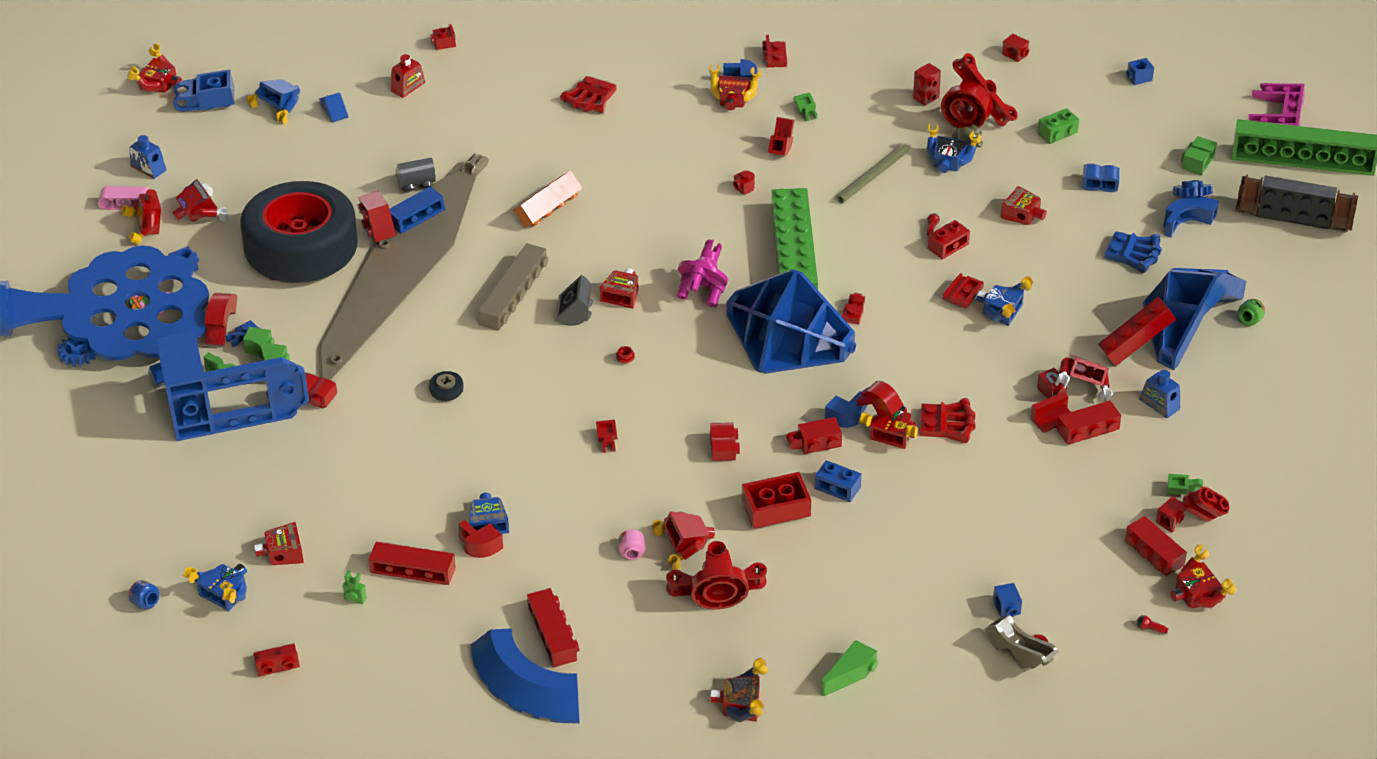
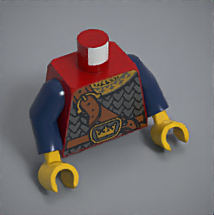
(741, 694)

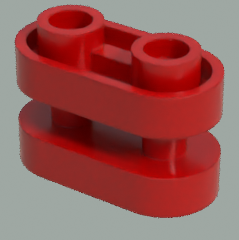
(1206, 504)

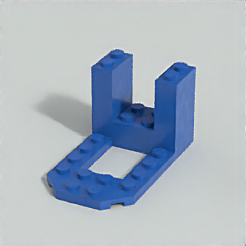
(189, 387)

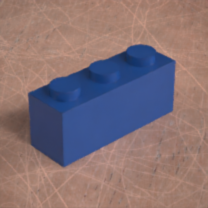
(416, 209)

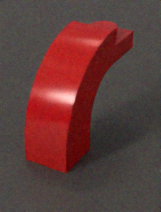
(217, 317)

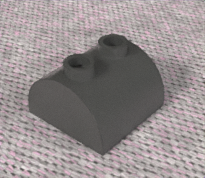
(415, 173)
(575, 303)

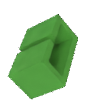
(1198, 155)

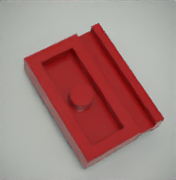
(963, 290)

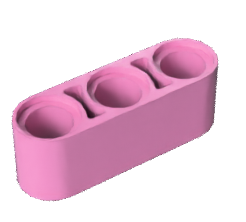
(116, 196)

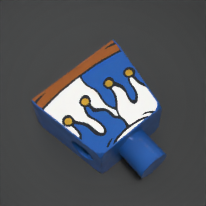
(147, 157)

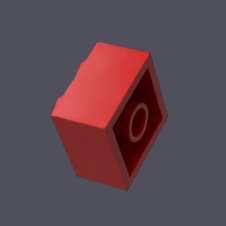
(376, 216)

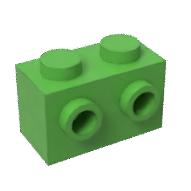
(1058, 126)

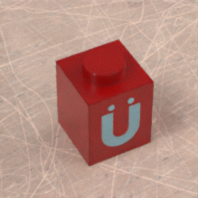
(1046, 383)

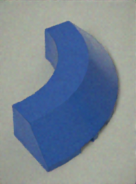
(522, 682)

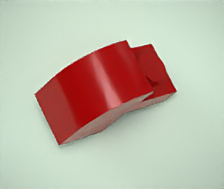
(782, 139)
(882, 397)
(481, 542)

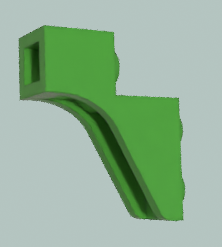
(260, 343)

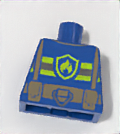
(1161, 394)
(489, 511)

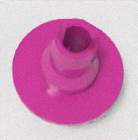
(703, 273)

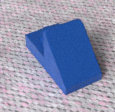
(334, 107)

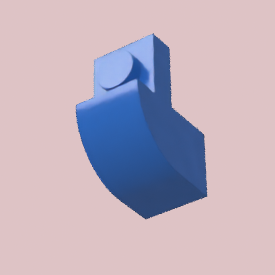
(740, 69)
(846, 412)

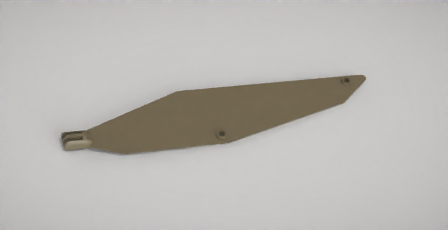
(397, 268)

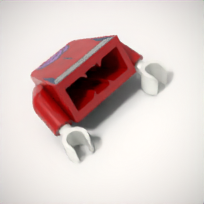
(197, 203)
(1086, 371)

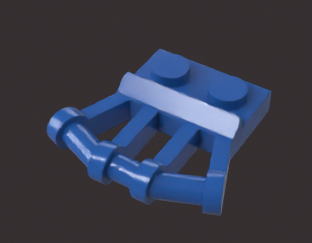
(1132, 249)

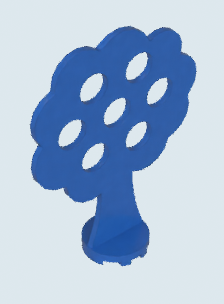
(81, 304)

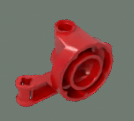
(974, 98)
(719, 582)

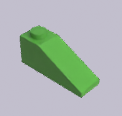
(850, 668)

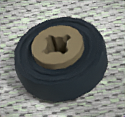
(446, 385)

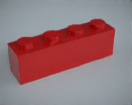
(1137, 331)
(412, 563)
(552, 627)

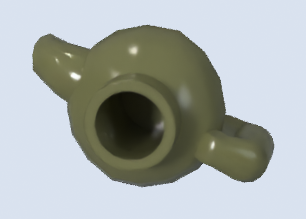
(963, 134)

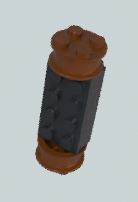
(1297, 202)

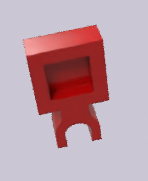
(607, 433)

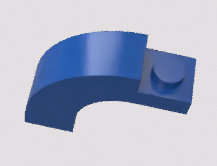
(1189, 209)

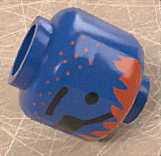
(143, 594)

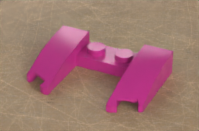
(1288, 93)

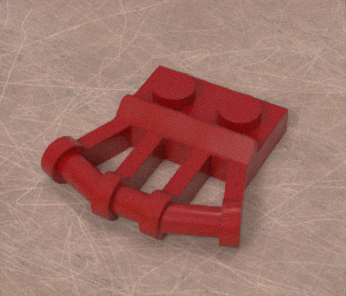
(593, 88)
(938, 418)

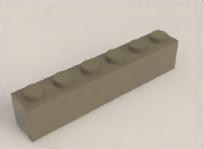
(512, 287)

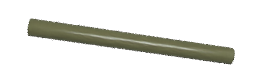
(877, 170)

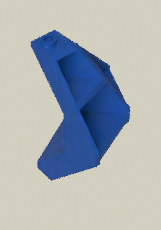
(1189, 296)
(788, 324)

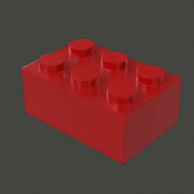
(776, 500)

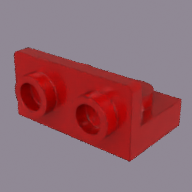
(774, 53)
(276, 659)

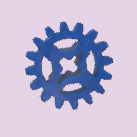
(1192, 189)
(75, 352)

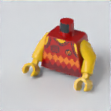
(732, 90)

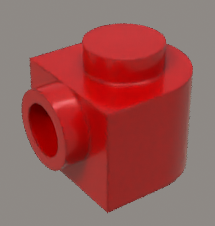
(744, 182)

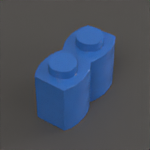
(1100, 177)

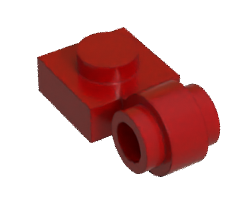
(854, 309)

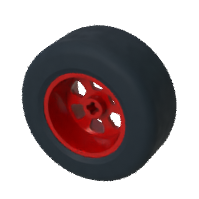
(299, 231)

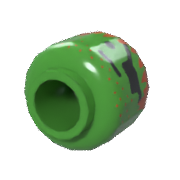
(1251, 312)

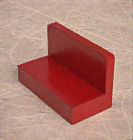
(1046, 412)

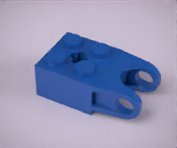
(206, 91)

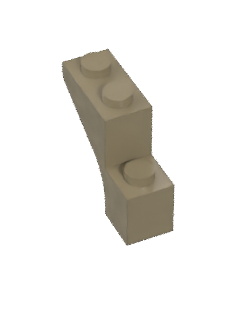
(1025, 648)

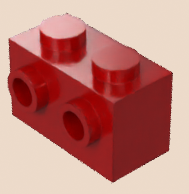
(926, 84)
(948, 239)

